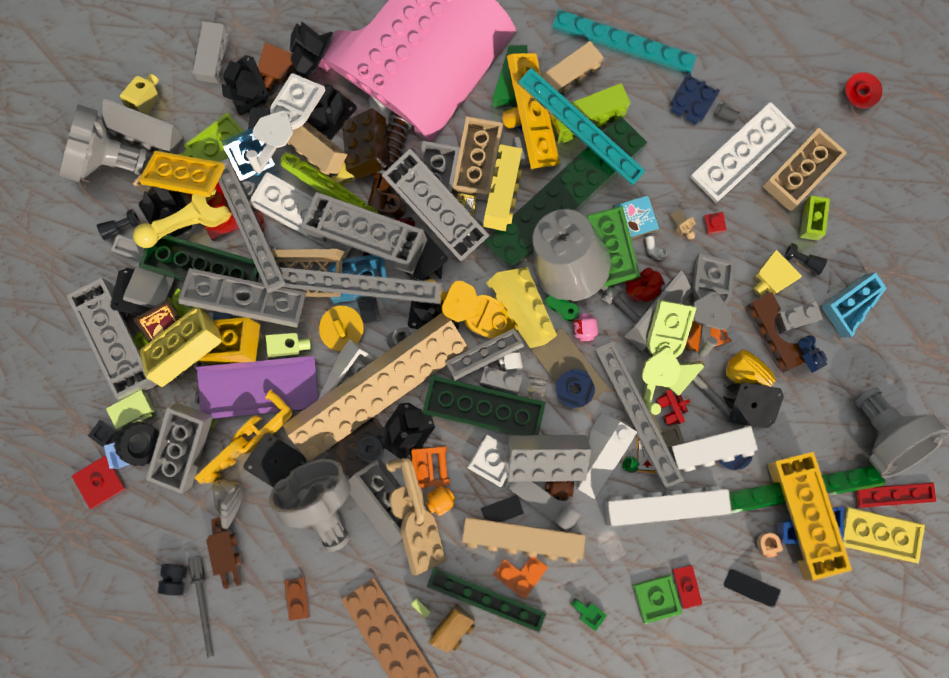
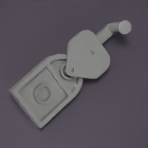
(712, 293)

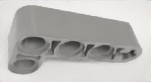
(545, 504)

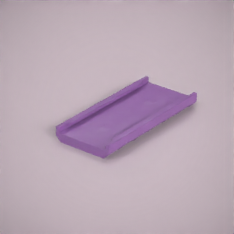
(243, 387)

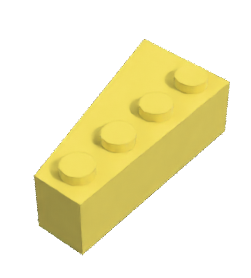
(503, 188)
(524, 305)

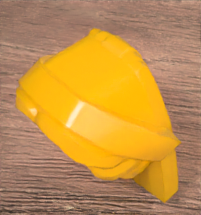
(749, 369)

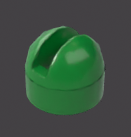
(630, 464)

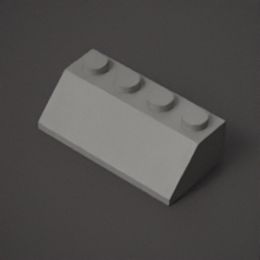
(140, 128)
(675, 291)
(371, 492)

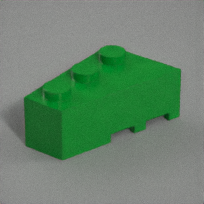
(504, 93)

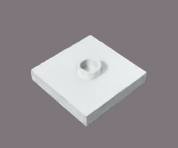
(490, 460)

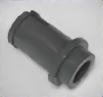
(726, 112)

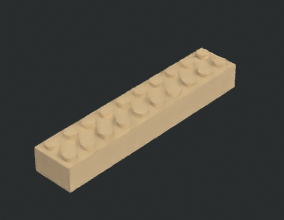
(375, 387)

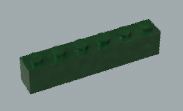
(486, 599)

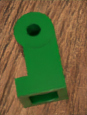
(563, 308)

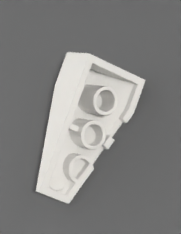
(349, 362)
(608, 444)

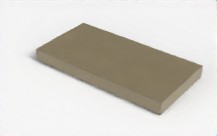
(562, 356)

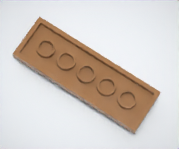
(386, 633)

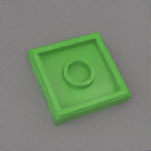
(657, 599)

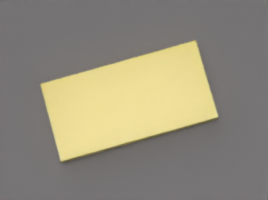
(882, 534)

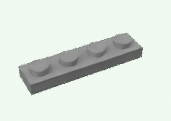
(484, 354)

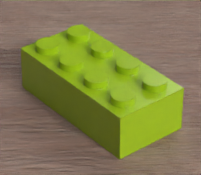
(598, 108)

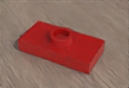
(687, 586)

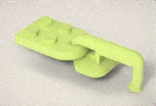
(665, 342)

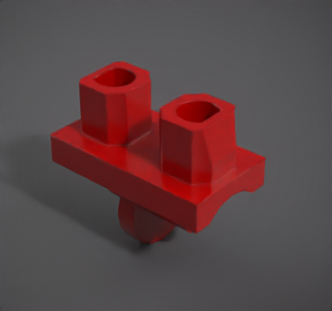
(668, 399)

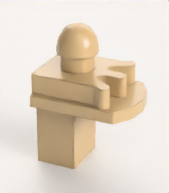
(682, 224)

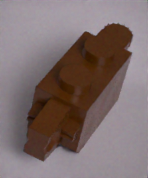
(224, 553)

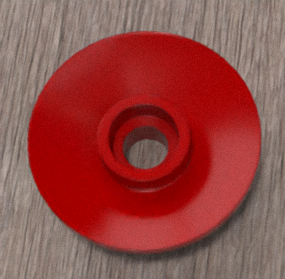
(868, 85)

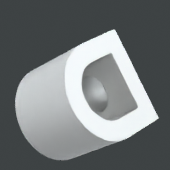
(510, 362)

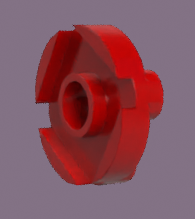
(637, 291)

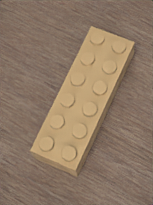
(523, 538)

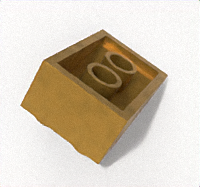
(451, 629)

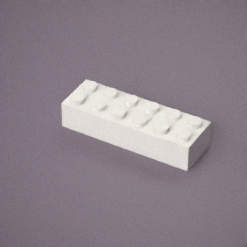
(667, 507)

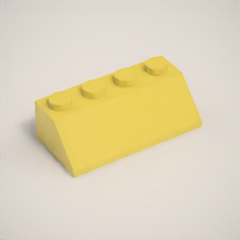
(179, 346)

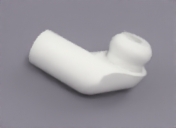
(653, 251)

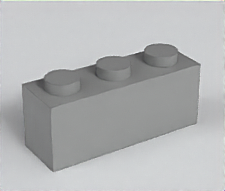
(210, 52)

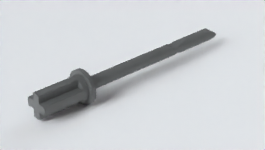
(197, 577)

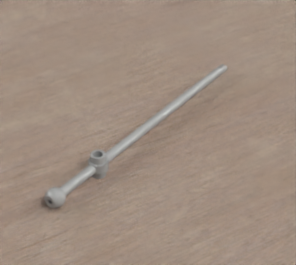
(611, 294)

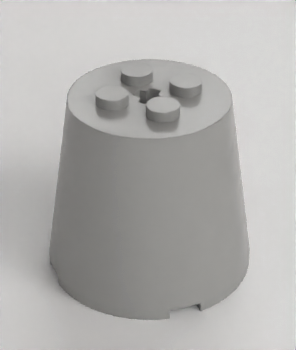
(569, 256)

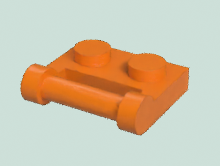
(423, 466)

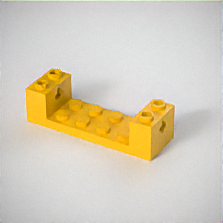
(811, 516)

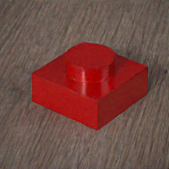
(714, 223)

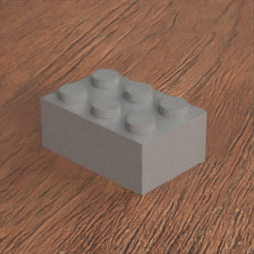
(441, 161)

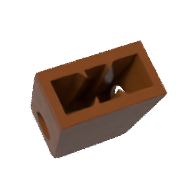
(275, 65)

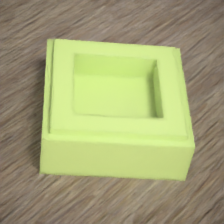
(421, 607)

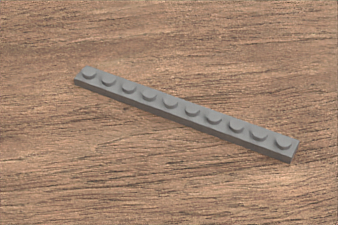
(361, 285)

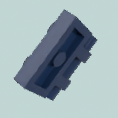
(813, 356)

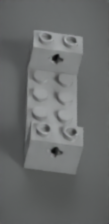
(436, 204)
(364, 231)
(109, 338)

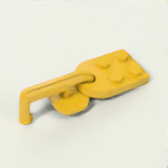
(480, 313)
(240, 444)

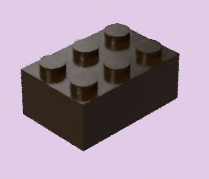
(366, 143)

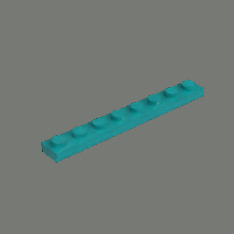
(624, 41)
(581, 126)

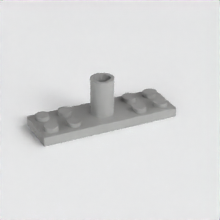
(241, 298)

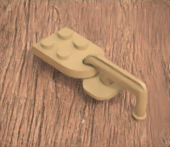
(418, 525)

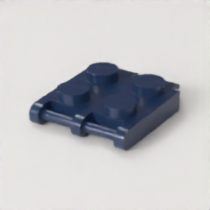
(694, 99)

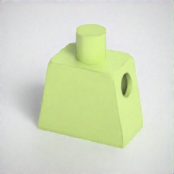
(277, 345)

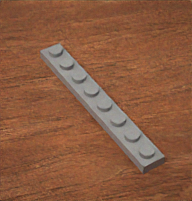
(250, 228)
(639, 415)

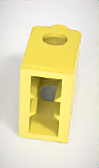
(141, 94)
(775, 275)

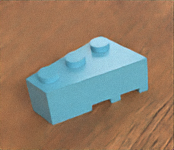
(853, 303)

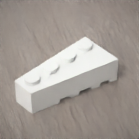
(714, 448)

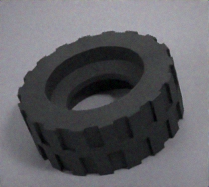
(122, 443)

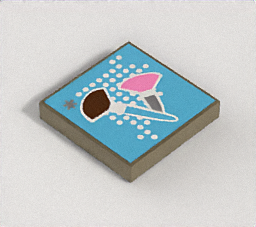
(640, 216)

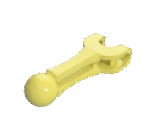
(196, 212)

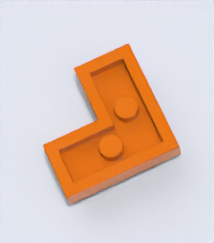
(521, 580)

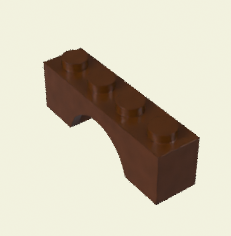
(764, 313)

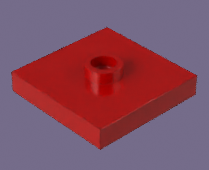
(98, 482)

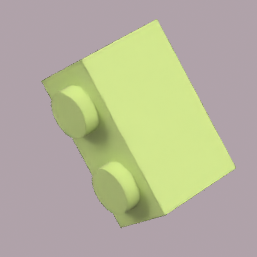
(131, 409)

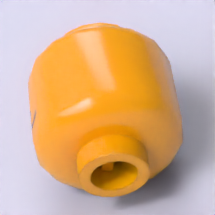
(440, 500)

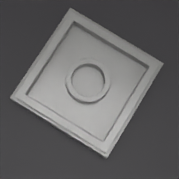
(147, 288)

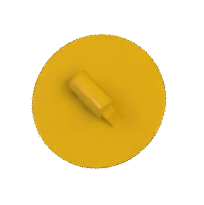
(339, 326)

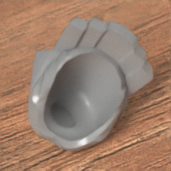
(227, 499)

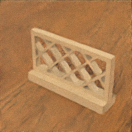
(312, 256)

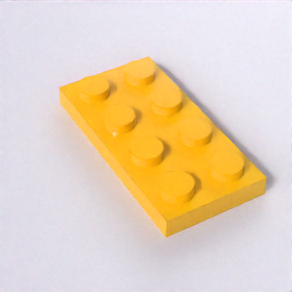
(182, 173)

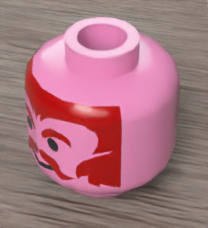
(585, 327)

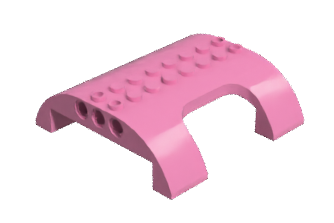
(422, 56)

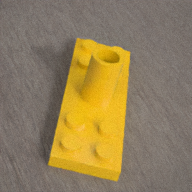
(531, 115)

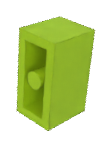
(814, 218)

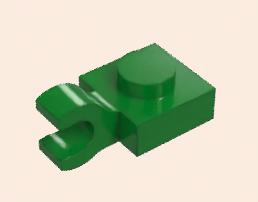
(590, 615)

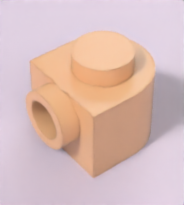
(769, 544)

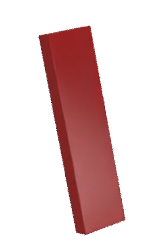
(896, 495)

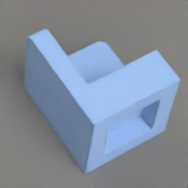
(113, 459)

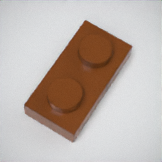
(297, 598)

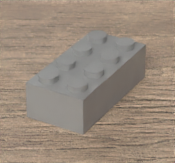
(179, 447)
(547, 458)

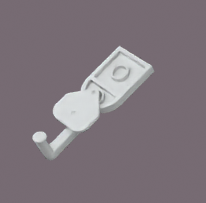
(287, 113)

